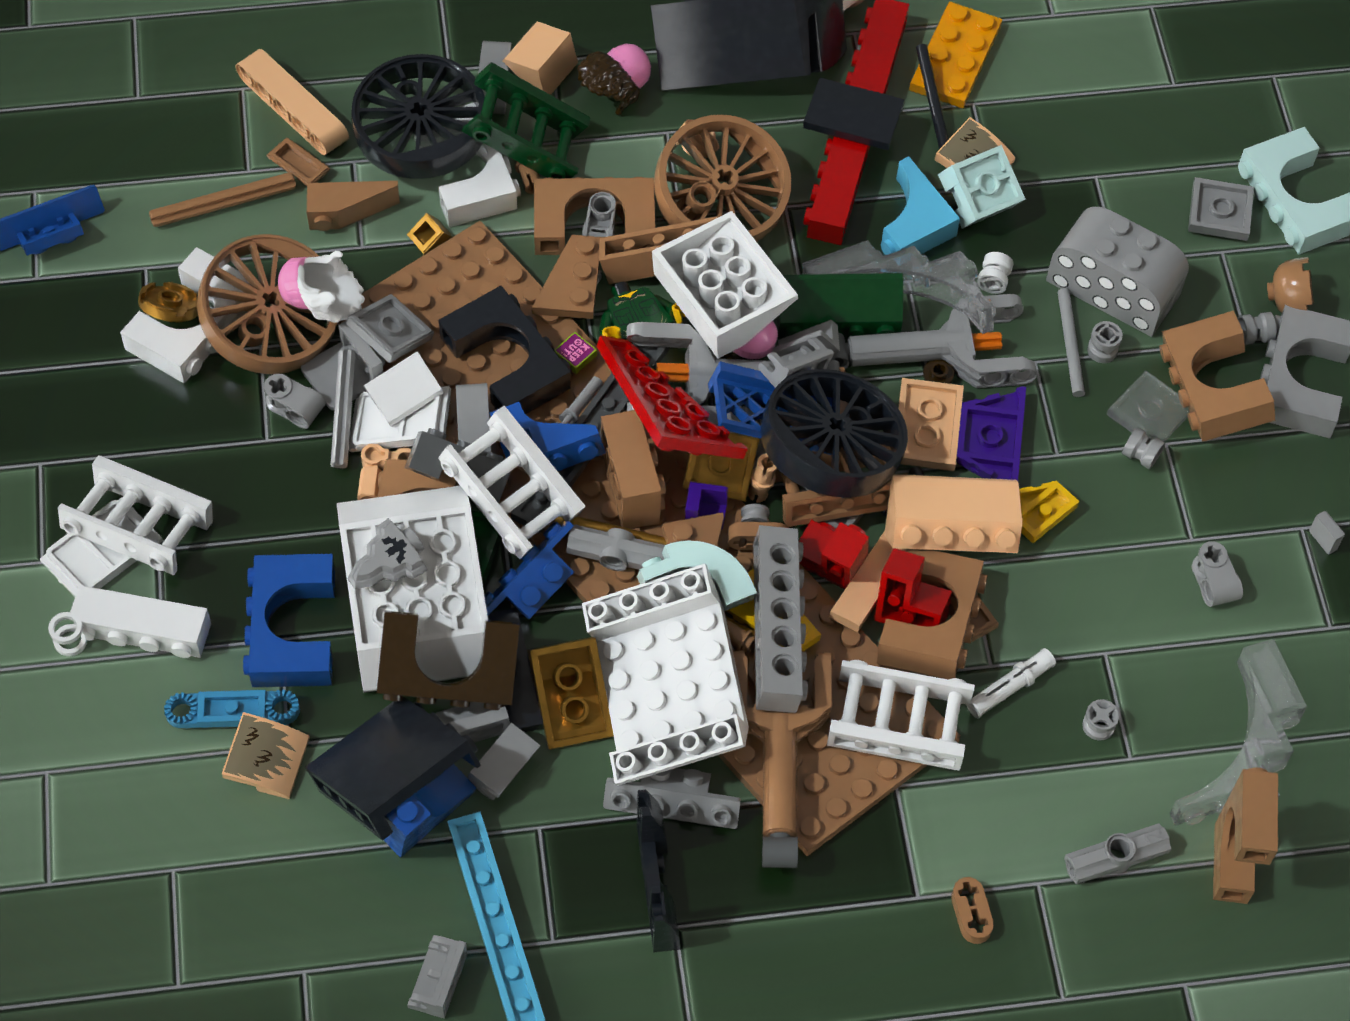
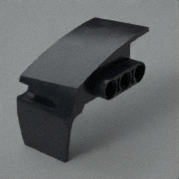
(745, 40)

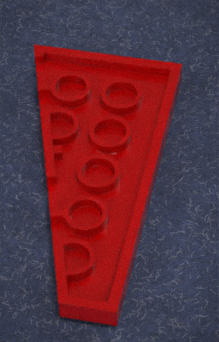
(667, 413)

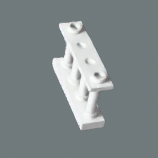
(523, 454)
(136, 488)
(904, 746)

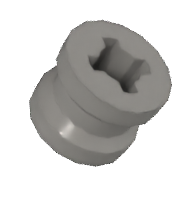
(1097, 712)

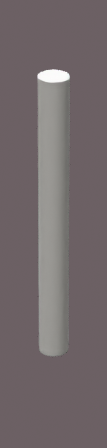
(1071, 342)

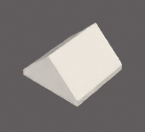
(403, 389)

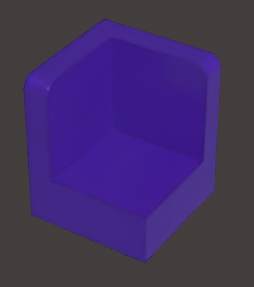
(706, 500)

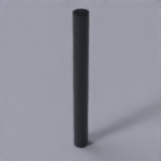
(932, 94)

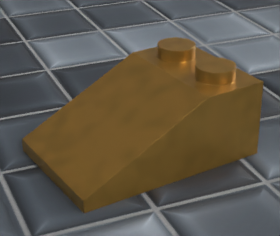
(571, 692)

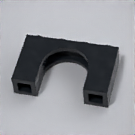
(500, 318)

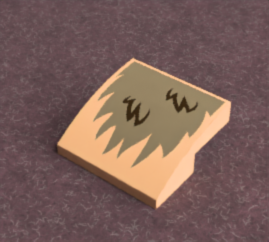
(967, 142)
(265, 755)

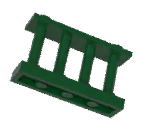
(537, 104)

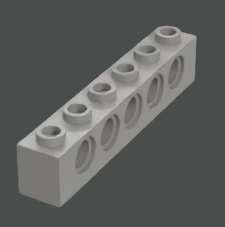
(778, 595)

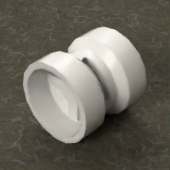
(995, 270)

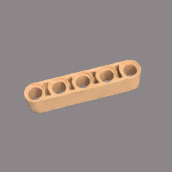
(292, 102)

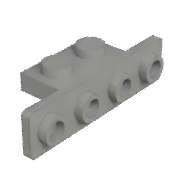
(680, 795)

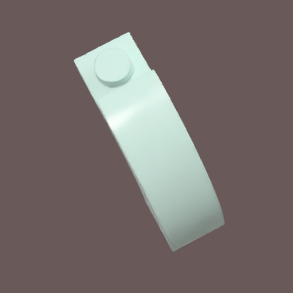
(727, 573)

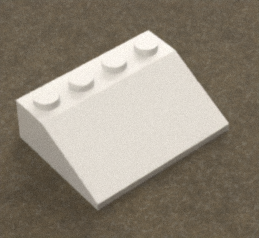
(723, 282)

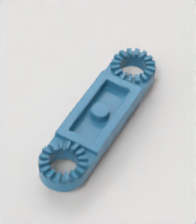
(226, 707)

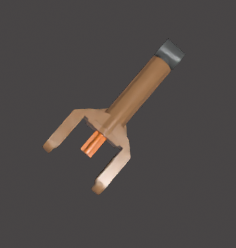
(780, 737)

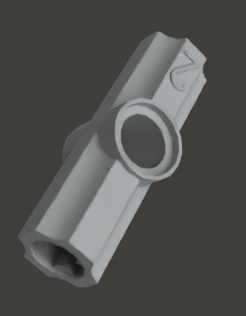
(613, 549)
(1135, 846)

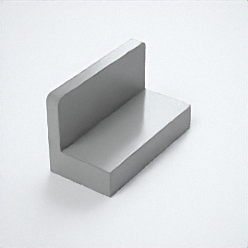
(825, 332)
(476, 721)

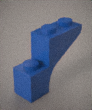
(559, 442)

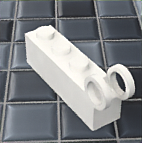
(132, 621)

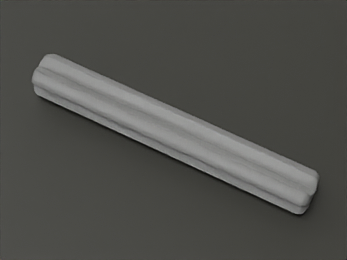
(343, 409)

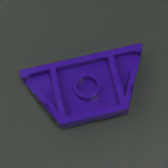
(992, 435)

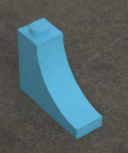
(926, 217)

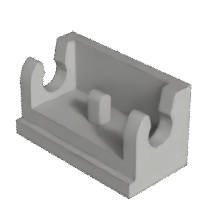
(795, 362)
(503, 762)
(438, 976)

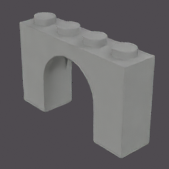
(1305, 334)

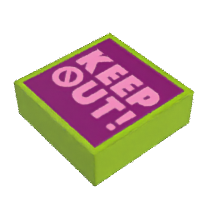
(576, 352)

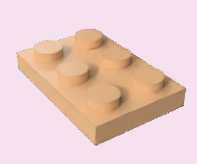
(932, 422)

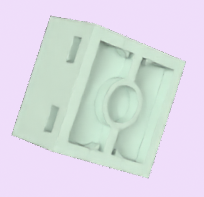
(982, 186)

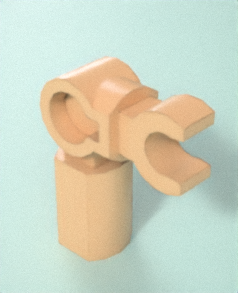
(373, 462)

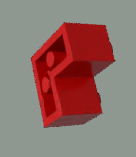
(834, 552)
(905, 597)

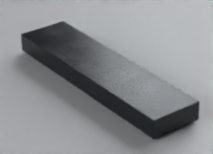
(525, 707)

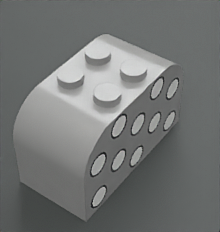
(1120, 268)

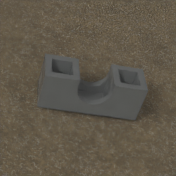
(429, 446)

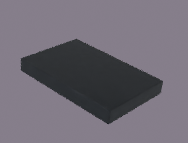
(853, 113)

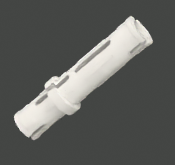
(1021, 675)

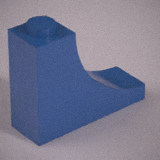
(427, 809)

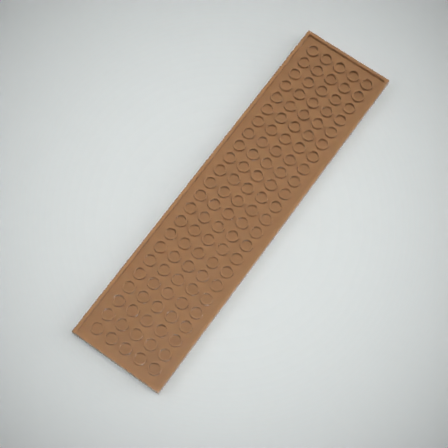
(831, 781)

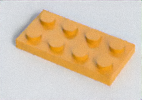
(958, 52)

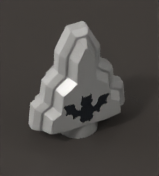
(389, 557)

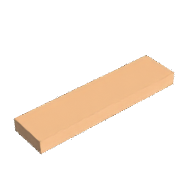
(863, 590)

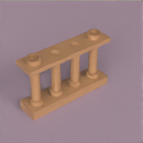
(808, 505)

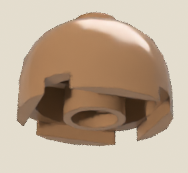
(1291, 285)

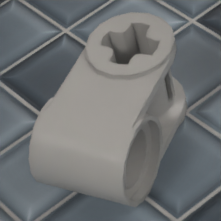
(600, 223)
(292, 400)
(1216, 575)

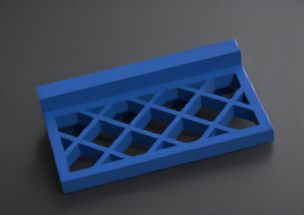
(750, 389)

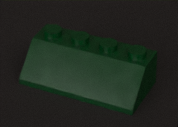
(853, 301)

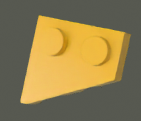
(1044, 508)

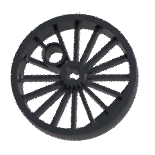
(417, 115)
(851, 433)

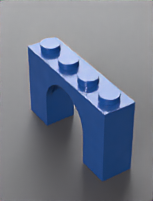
(275, 582)

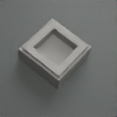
(1326, 532)

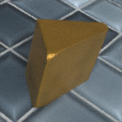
(428, 233)

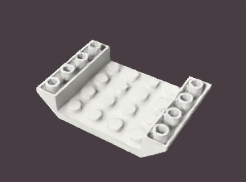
(445, 596)
(667, 674)

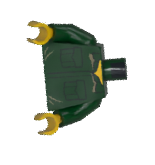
(633, 307)

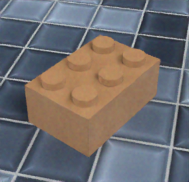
(632, 470)

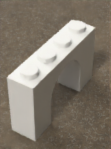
(482, 195)
(180, 350)

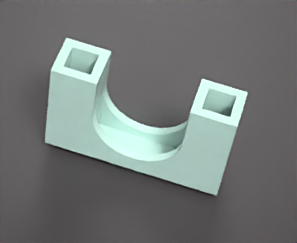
(1303, 223)

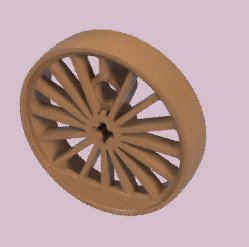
(755, 142)
(255, 298)

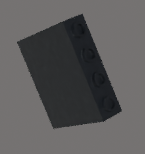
(388, 762)

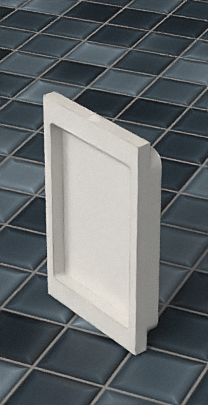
(372, 428)
(89, 564)

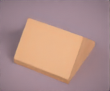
(543, 57)

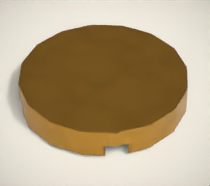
(168, 302)

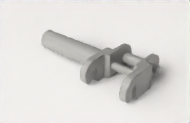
(571, 414)

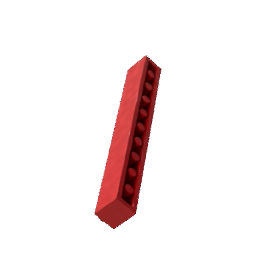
(846, 158)

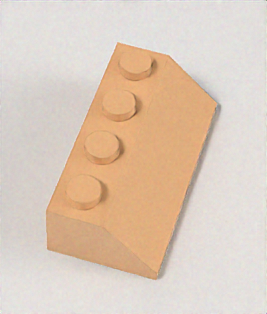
(954, 514)

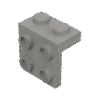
(322, 369)

